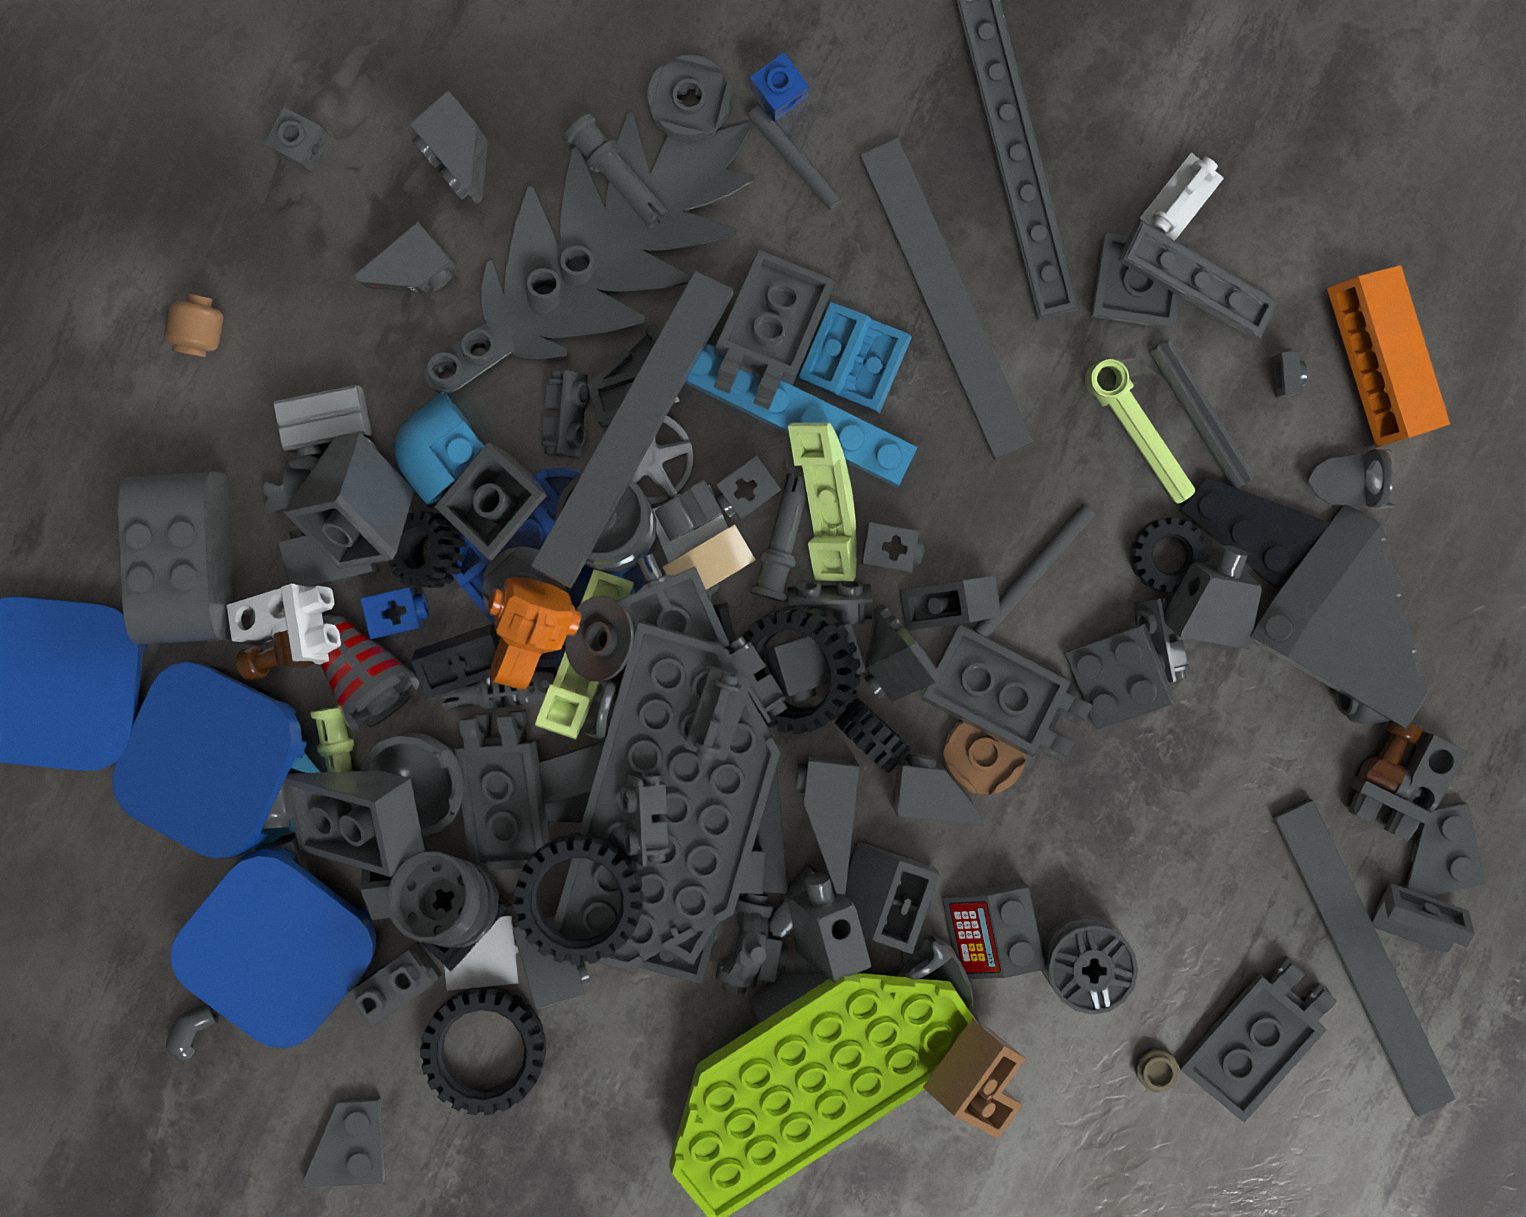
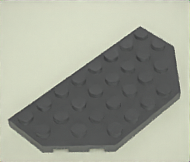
(709, 804)

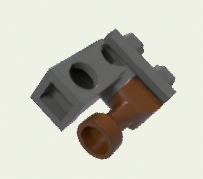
(1409, 790)

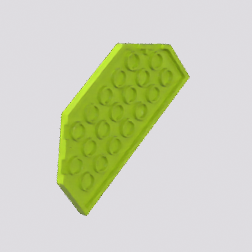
(809, 1082)

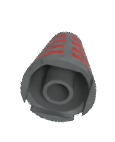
(365, 677)

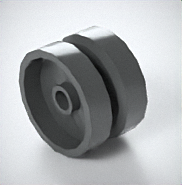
(626, 534)

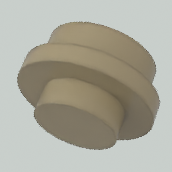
(1157, 1071)

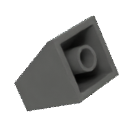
(352, 503)

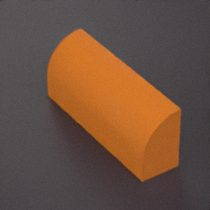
(1388, 355)

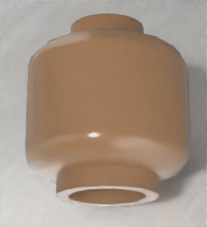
(193, 326)

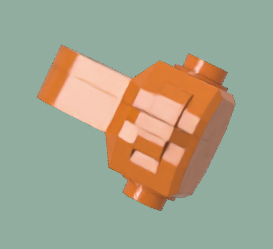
(531, 622)

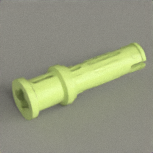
(333, 738)

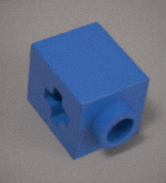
(779, 87)
(377, 609)

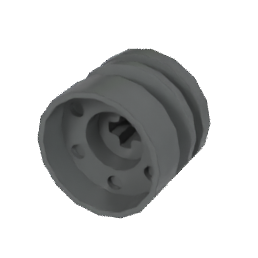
(423, 897)
(1071, 947)

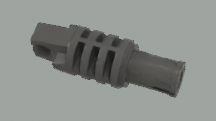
(495, 695)

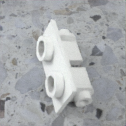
(1182, 196)

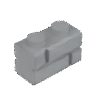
(319, 417)

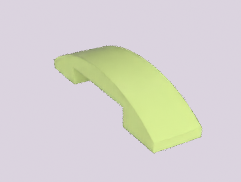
(829, 499)
(571, 695)

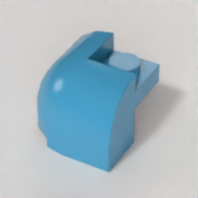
(435, 448)

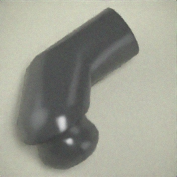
(183, 1031)

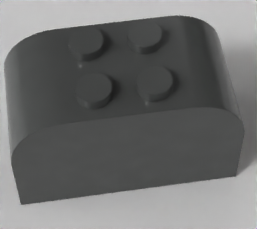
(175, 557)

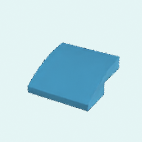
(855, 357)

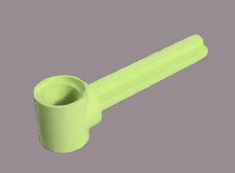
(1139, 428)

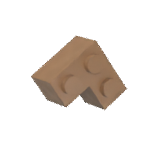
(974, 1079)

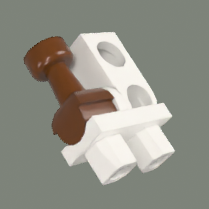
(294, 622)

